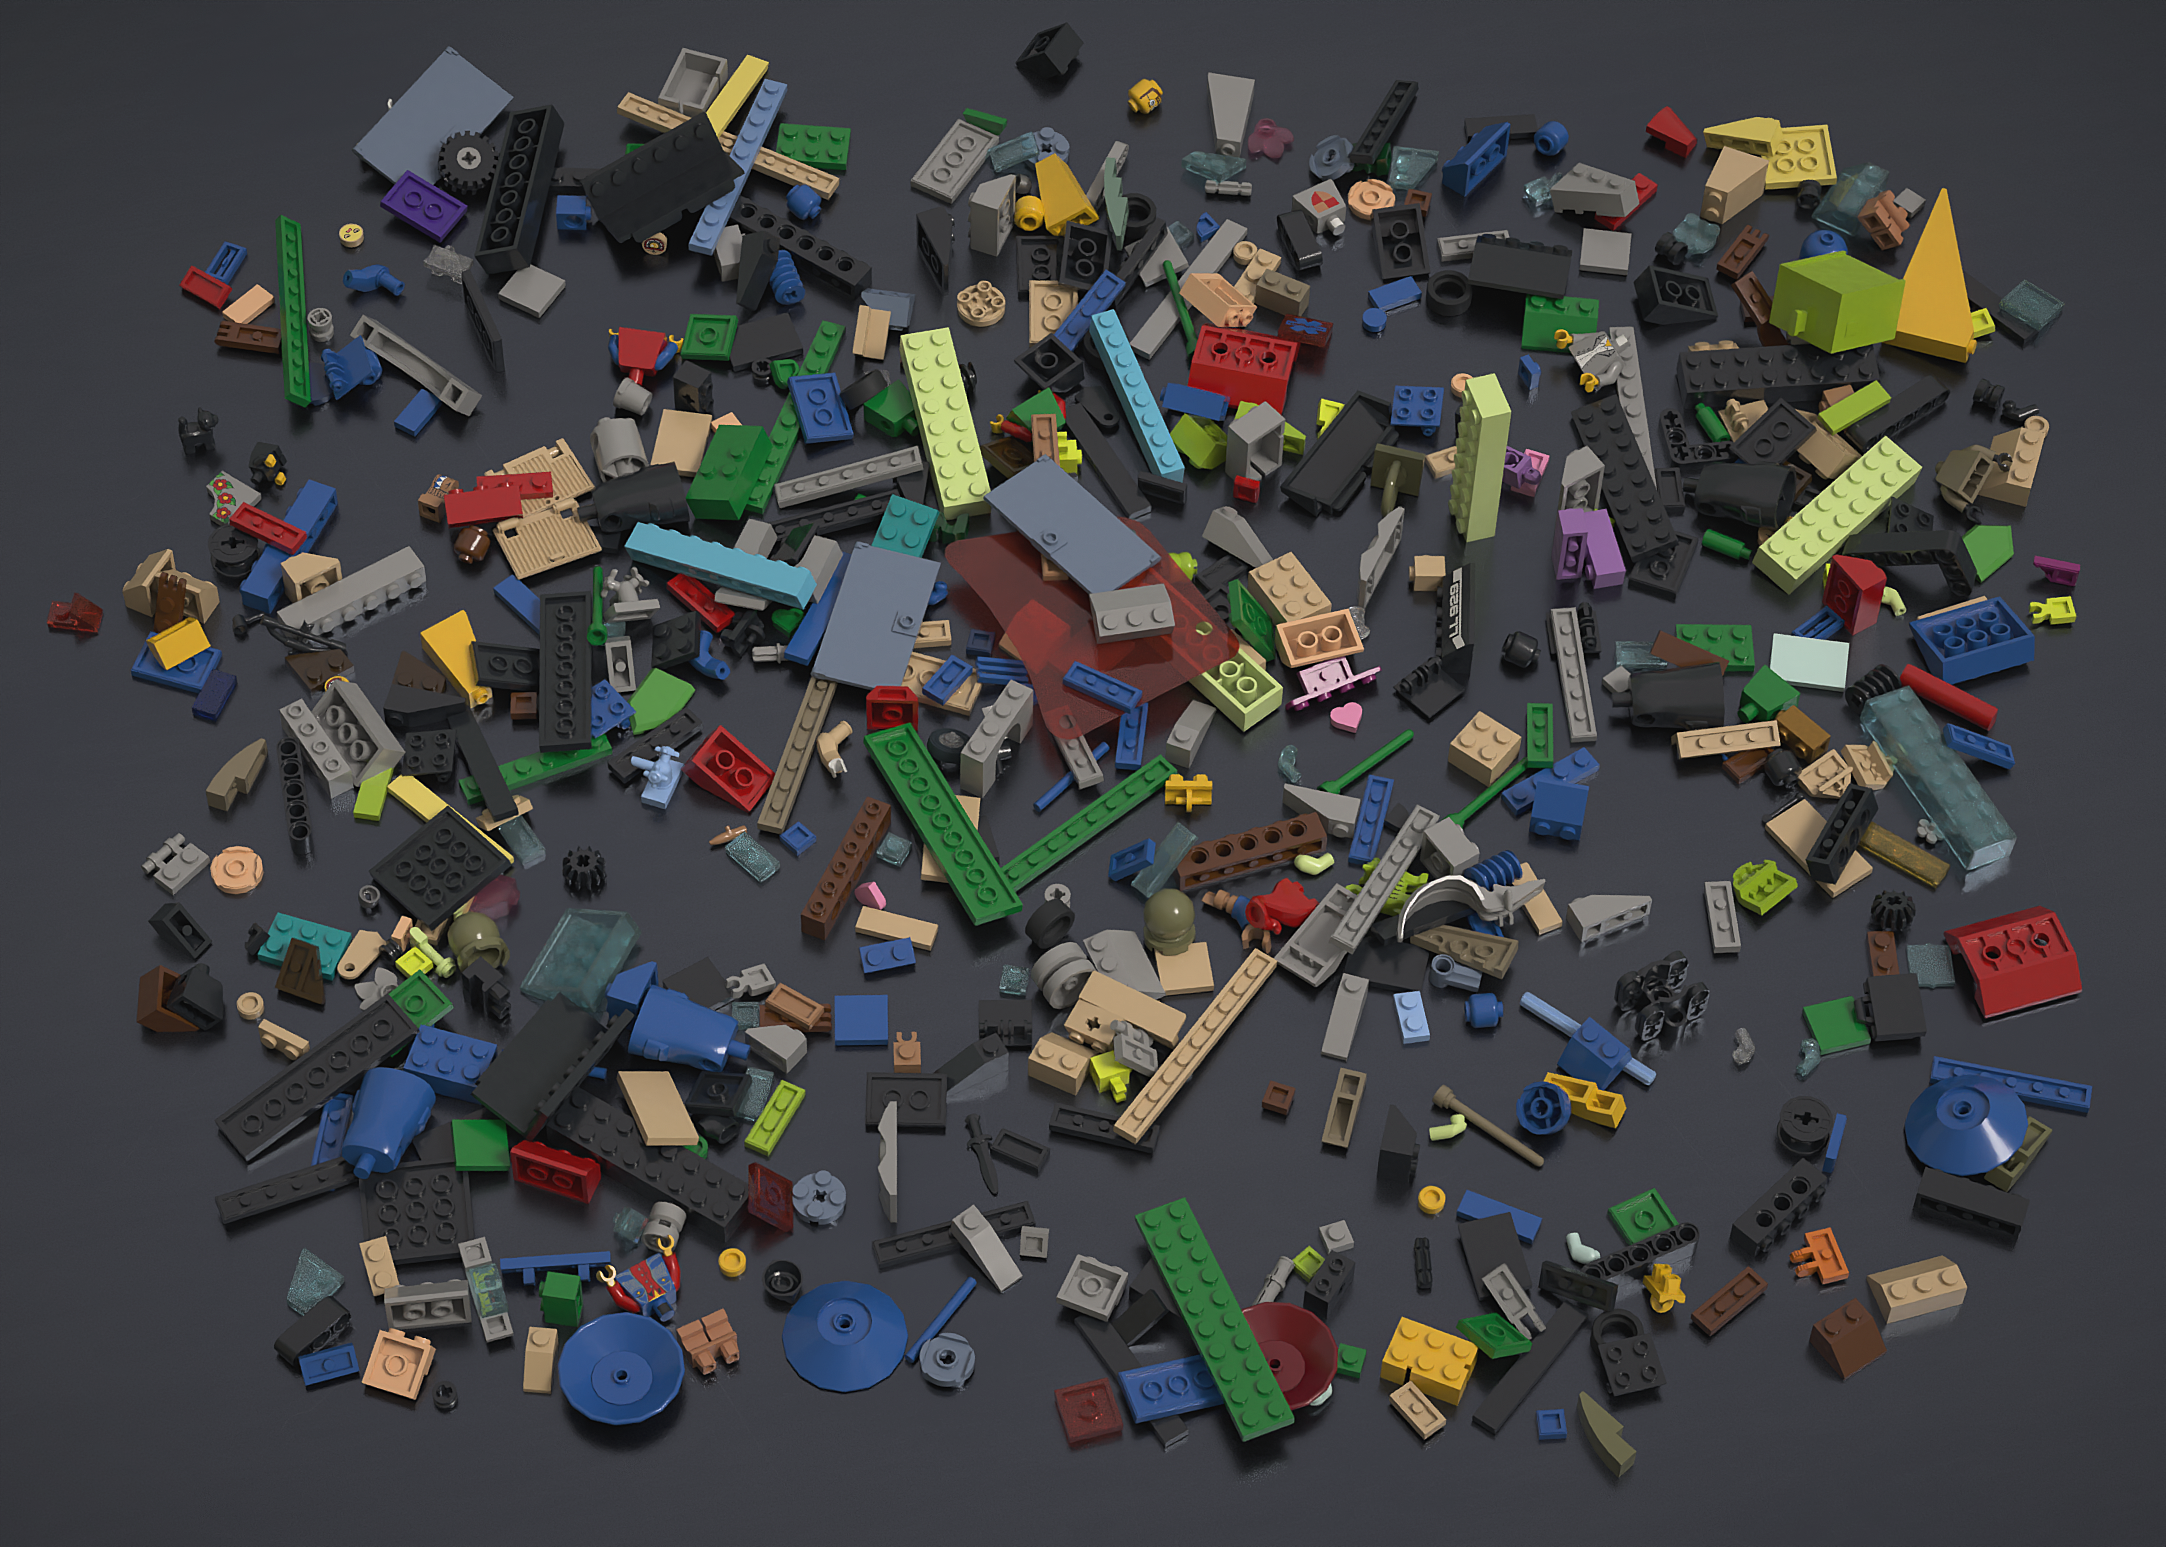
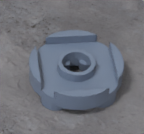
(1051, 140)
(1340, 164)
(819, 1184)
(947, 1374)

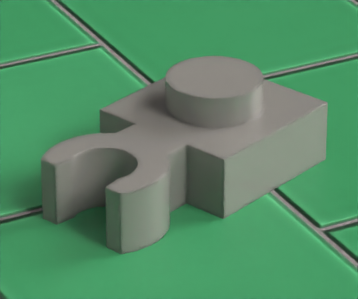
(754, 980)

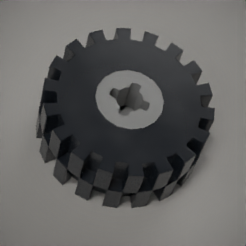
(459, 170)

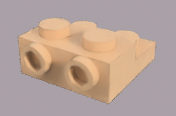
(398, 1363)

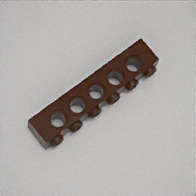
(1285, 847)
(845, 868)

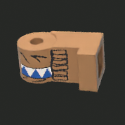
(435, 498)

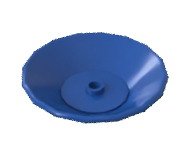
(1968, 1141)
(621, 1347)
(844, 1356)

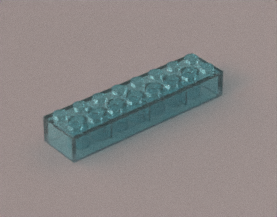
(1938, 778)

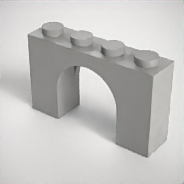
(819, 558)
(1009, 718)

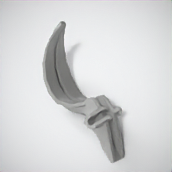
(1488, 905)

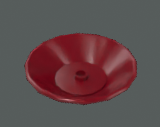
(1298, 1345)

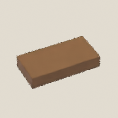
(794, 1006)

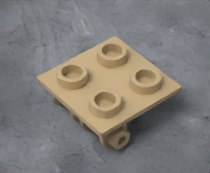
(1740, 418)

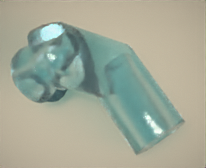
(1287, 761)
(1812, 1056)

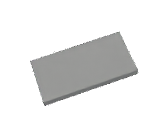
(954, 161)

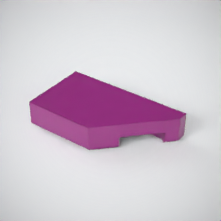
(2057, 570)

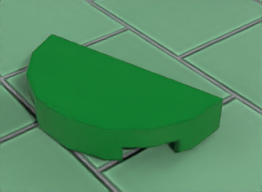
(985, 121)

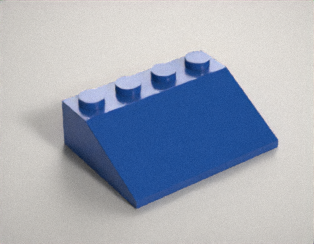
(1973, 641)

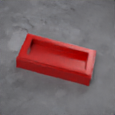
(205, 287)

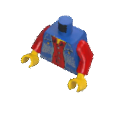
(648, 1285)

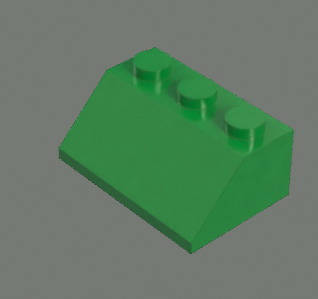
(1548, 314)

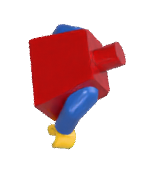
(641, 351)

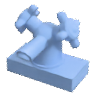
(662, 777)

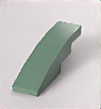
(1116, 205)

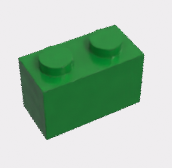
(561, 1299)

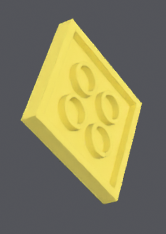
(1801, 156)

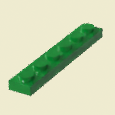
(539, 766)

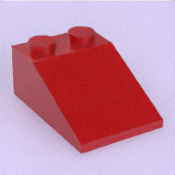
(729, 770)

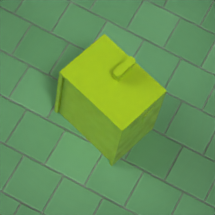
(1836, 302)

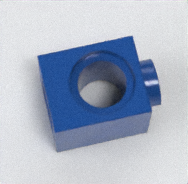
(572, 212)

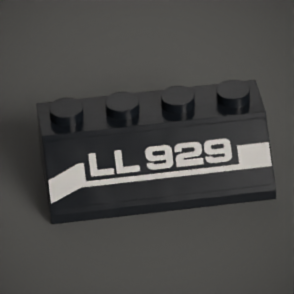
(1456, 620)

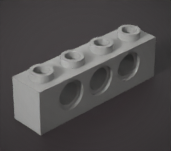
(317, 748)

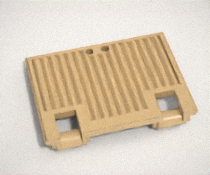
(567, 475)
(546, 539)

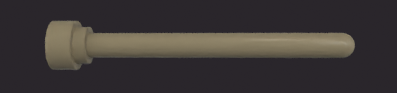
(1445, 1098)

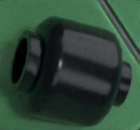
(1521, 649)
(1782, 768)

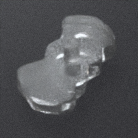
(1357, 614)

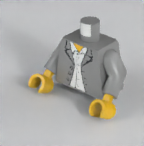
(1595, 355)

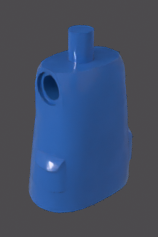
(684, 1032)
(385, 1119)

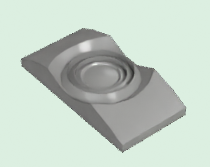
(1379, 554)
(1309, 950)
(888, 1161)

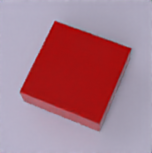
(1246, 489)

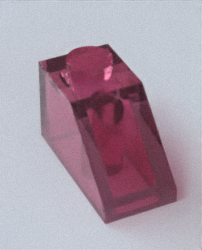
(496, 897)

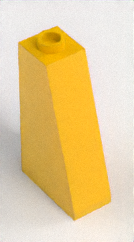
(1062, 195)
(448, 648)

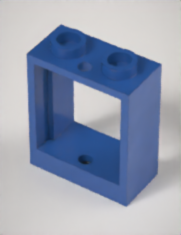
(1195, 401)

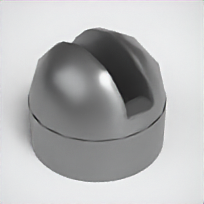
(1023, 184)
(374, 896)

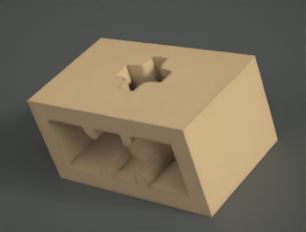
(1092, 1025)

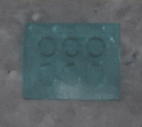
(582, 956)

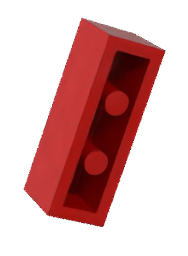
(483, 505)

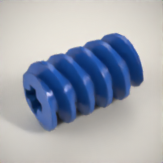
(786, 280)
(1495, 870)

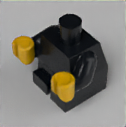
(266, 462)

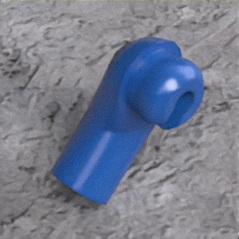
(938, 593)

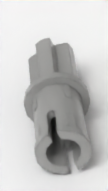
(769, 653)

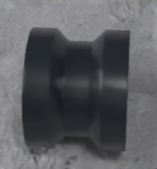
(1809, 194)

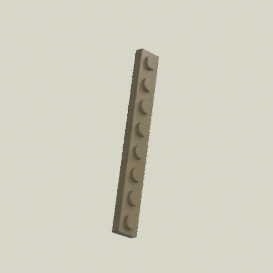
(796, 755)

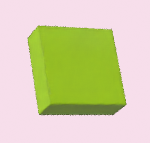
(1308, 1263)

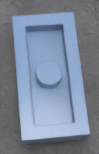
(1411, 1017)

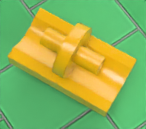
(1188, 792)
(1663, 1287)

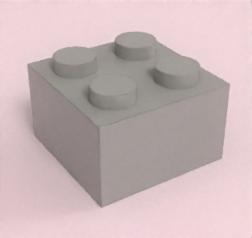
(1447, 850)

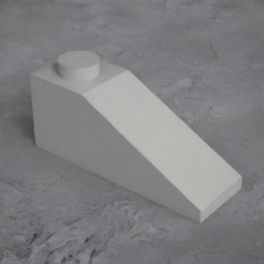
(1235, 536)
(1189, 733)
(1335, 811)
(1603, 913)
(1345, 1016)
(985, 1248)

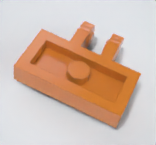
(1825, 1257)

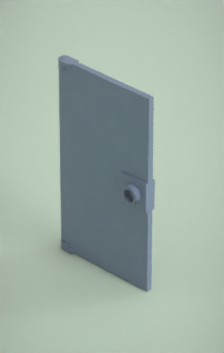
(443, 101)
(1071, 527)
(876, 618)

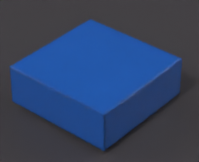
(798, 838)
(1551, 1424)

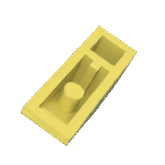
(1750, 136)

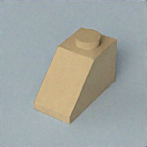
(540, 1360)

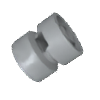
(663, 1221)

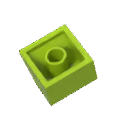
(1200, 441)

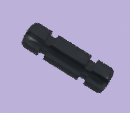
(1423, 1262)

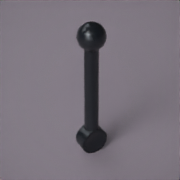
(1798, 798)

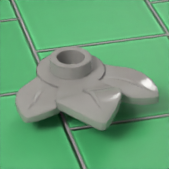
(372, 991)

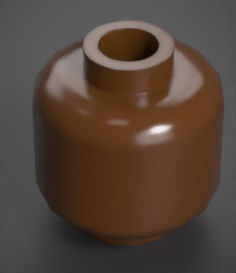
(471, 544)

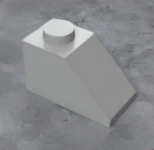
(620, 663)
(777, 1045)

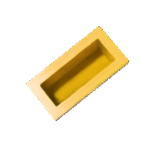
(178, 643)

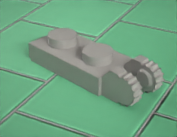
(1512, 1299)

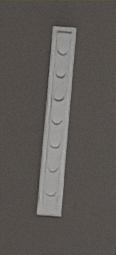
(1166, 315)
(1383, 880)

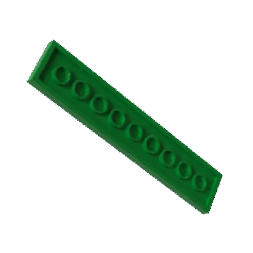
(943, 824)
(1214, 1319)

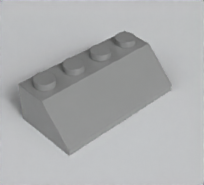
(357, 731)

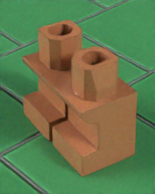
(1884, 220)
(708, 1341)

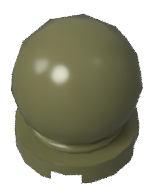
(1169, 922)
(476, 936)

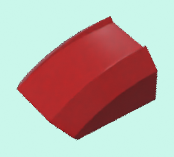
(891, 707)

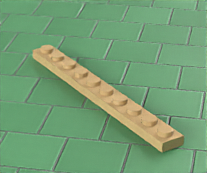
(767, 161)
(1195, 1046)

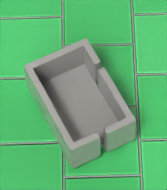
(694, 83)
(1257, 441)

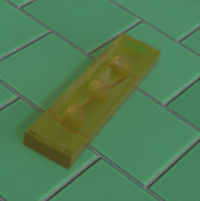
(1904, 854)

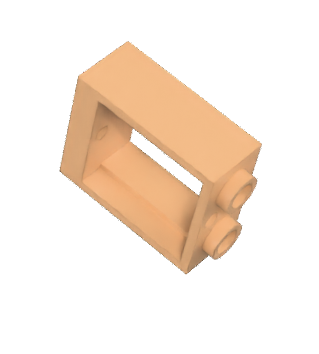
(1218, 300)

